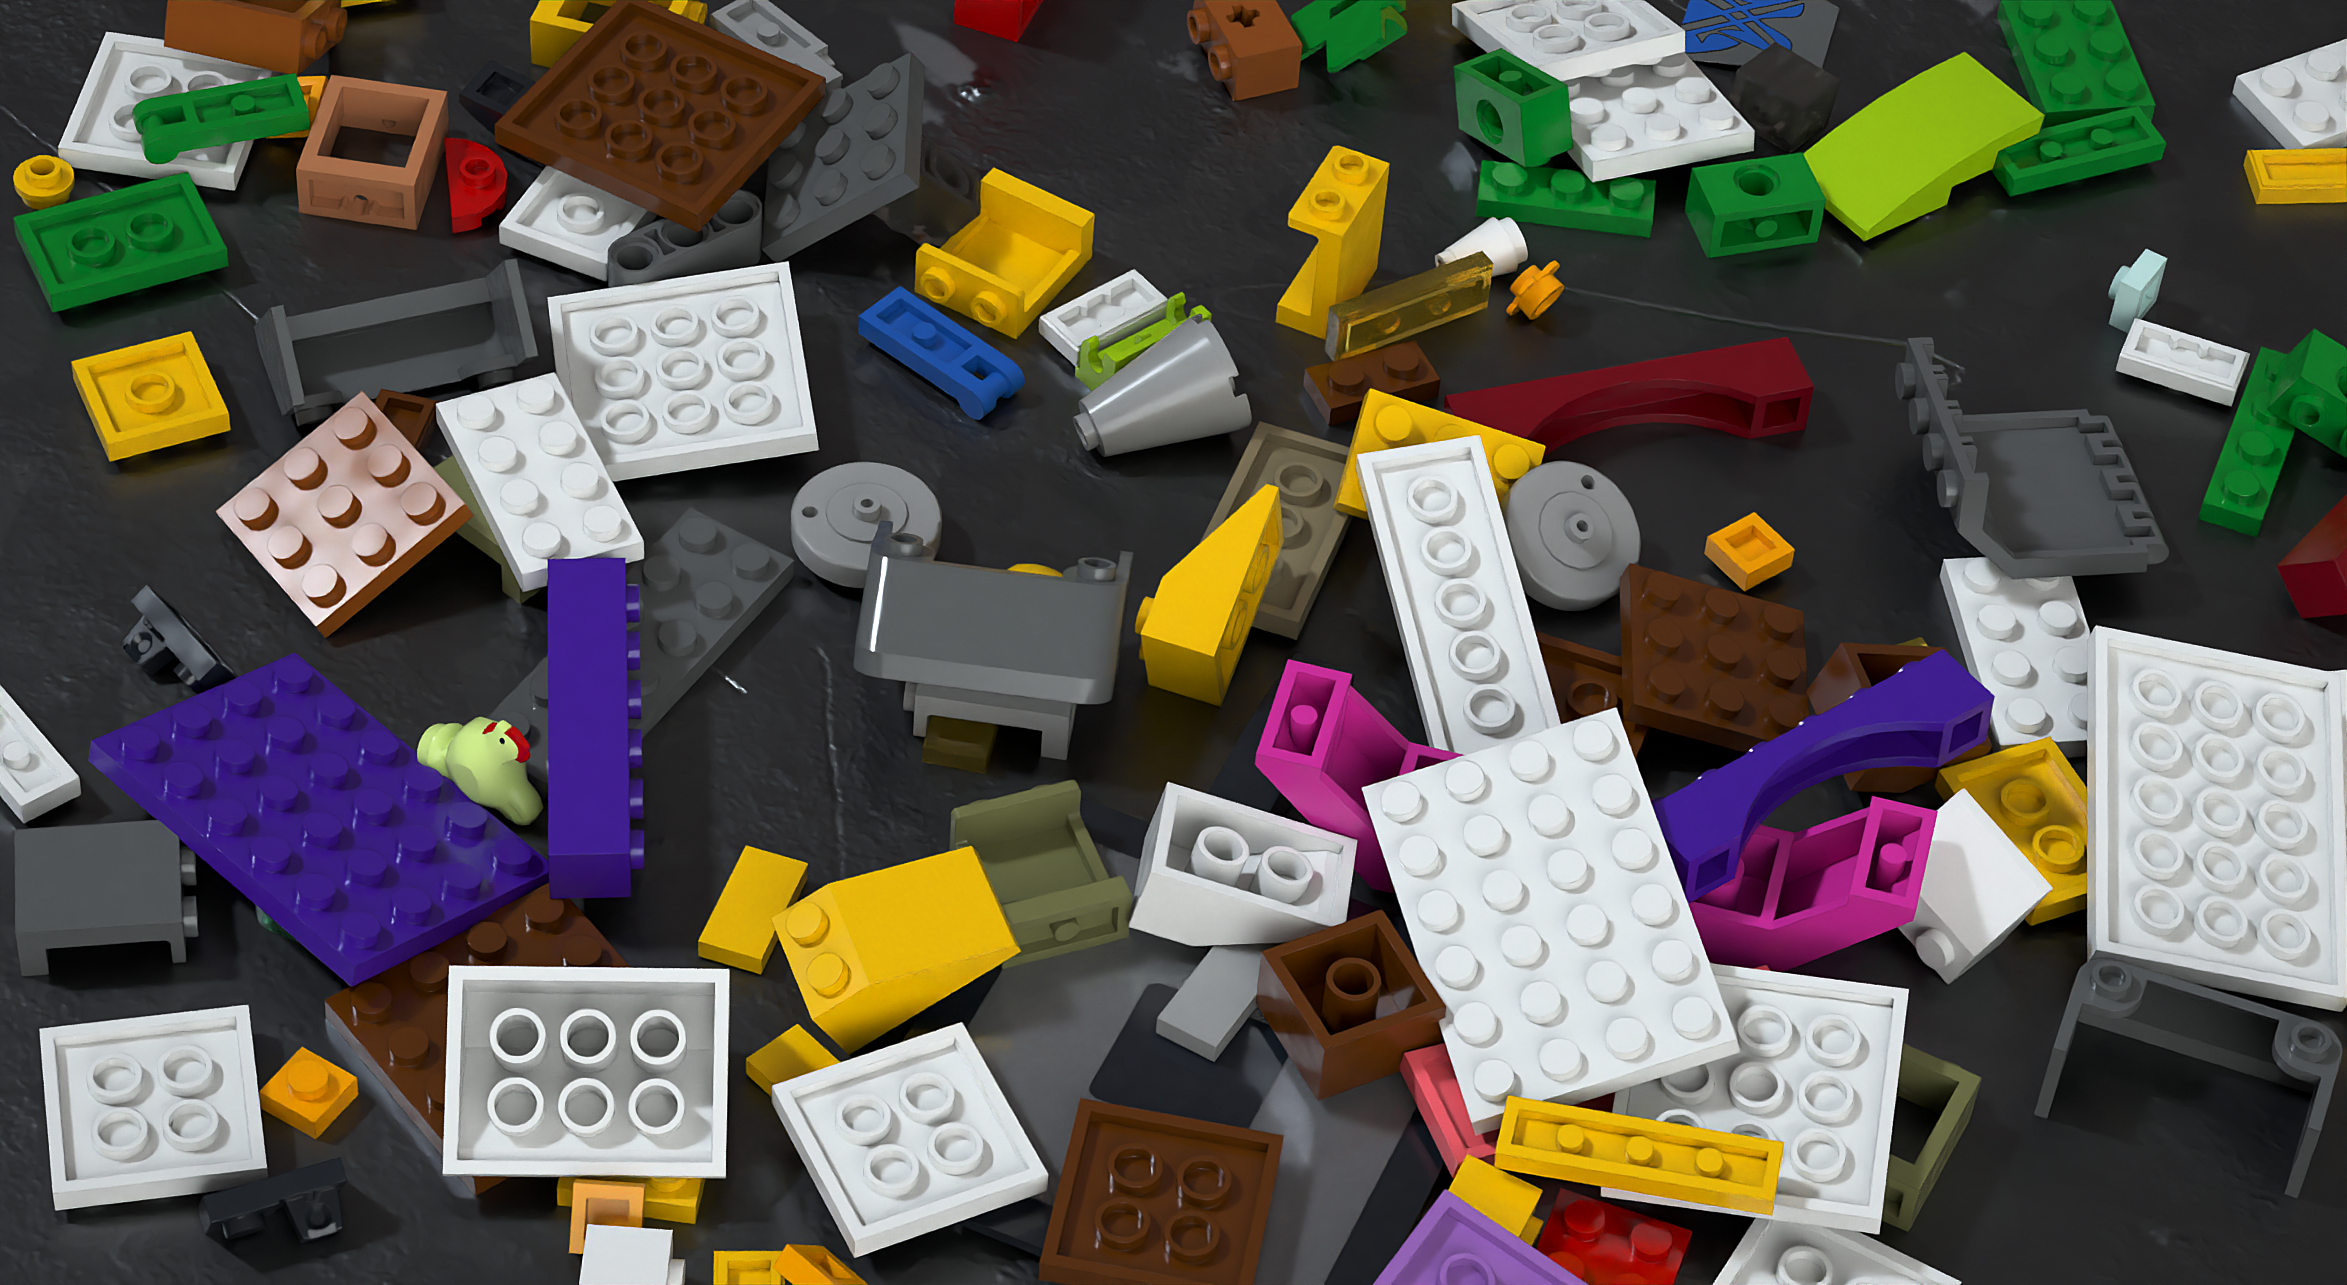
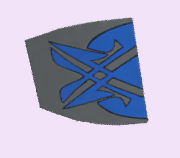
(1741, 29)

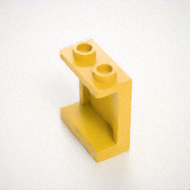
(1346, 215)
(1009, 256)

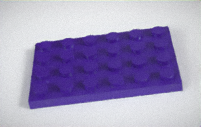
(321, 817)

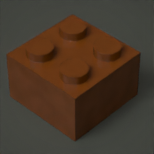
(1348, 1003)

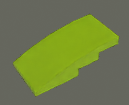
(1917, 144)

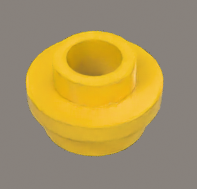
(44, 181)

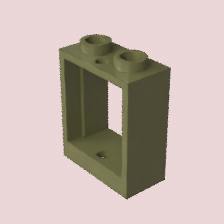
(1942, 1089)

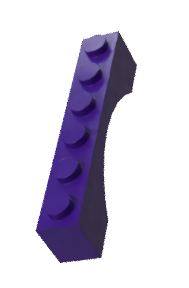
(1910, 719)

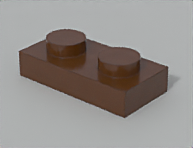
(1394, 370)

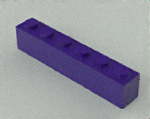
(589, 731)

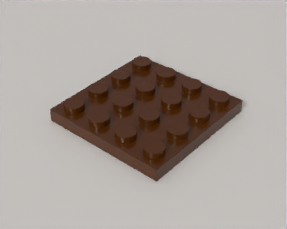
(661, 111)
(402, 1013)

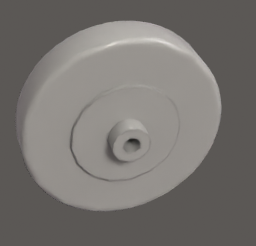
(841, 511)
(1570, 534)

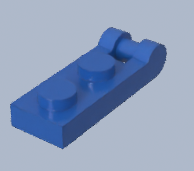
(941, 351)

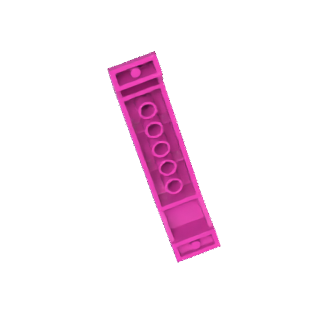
(1784, 908)

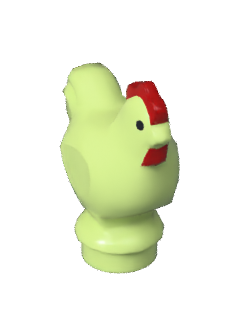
(486, 765)

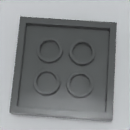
(846, 158)

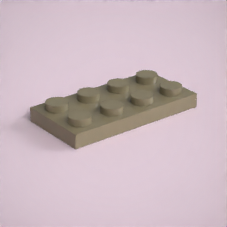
(1308, 483)

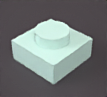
(2136, 289)

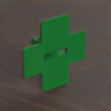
(1353, 33)

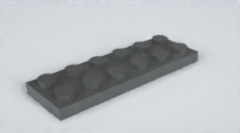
(694, 601)

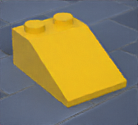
(1210, 601)
(893, 943)

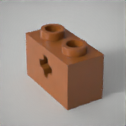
(1247, 45)

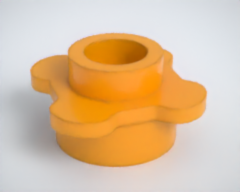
(1535, 290)

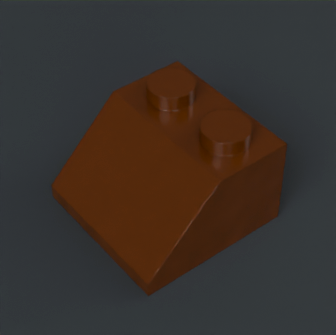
(1863, 666)

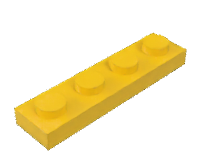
(1639, 1155)

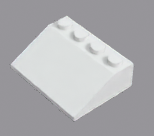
(586, 1072)

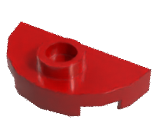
(475, 182)

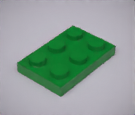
(2073, 58)
(120, 241)

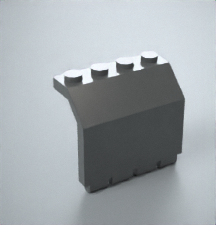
(2031, 487)

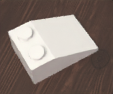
(1237, 874)

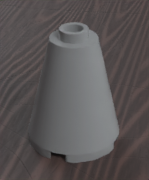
(1166, 395)

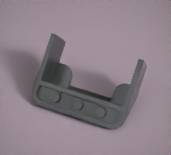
(398, 344)
(991, 624)
(2206, 1027)

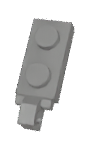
(776, 33)

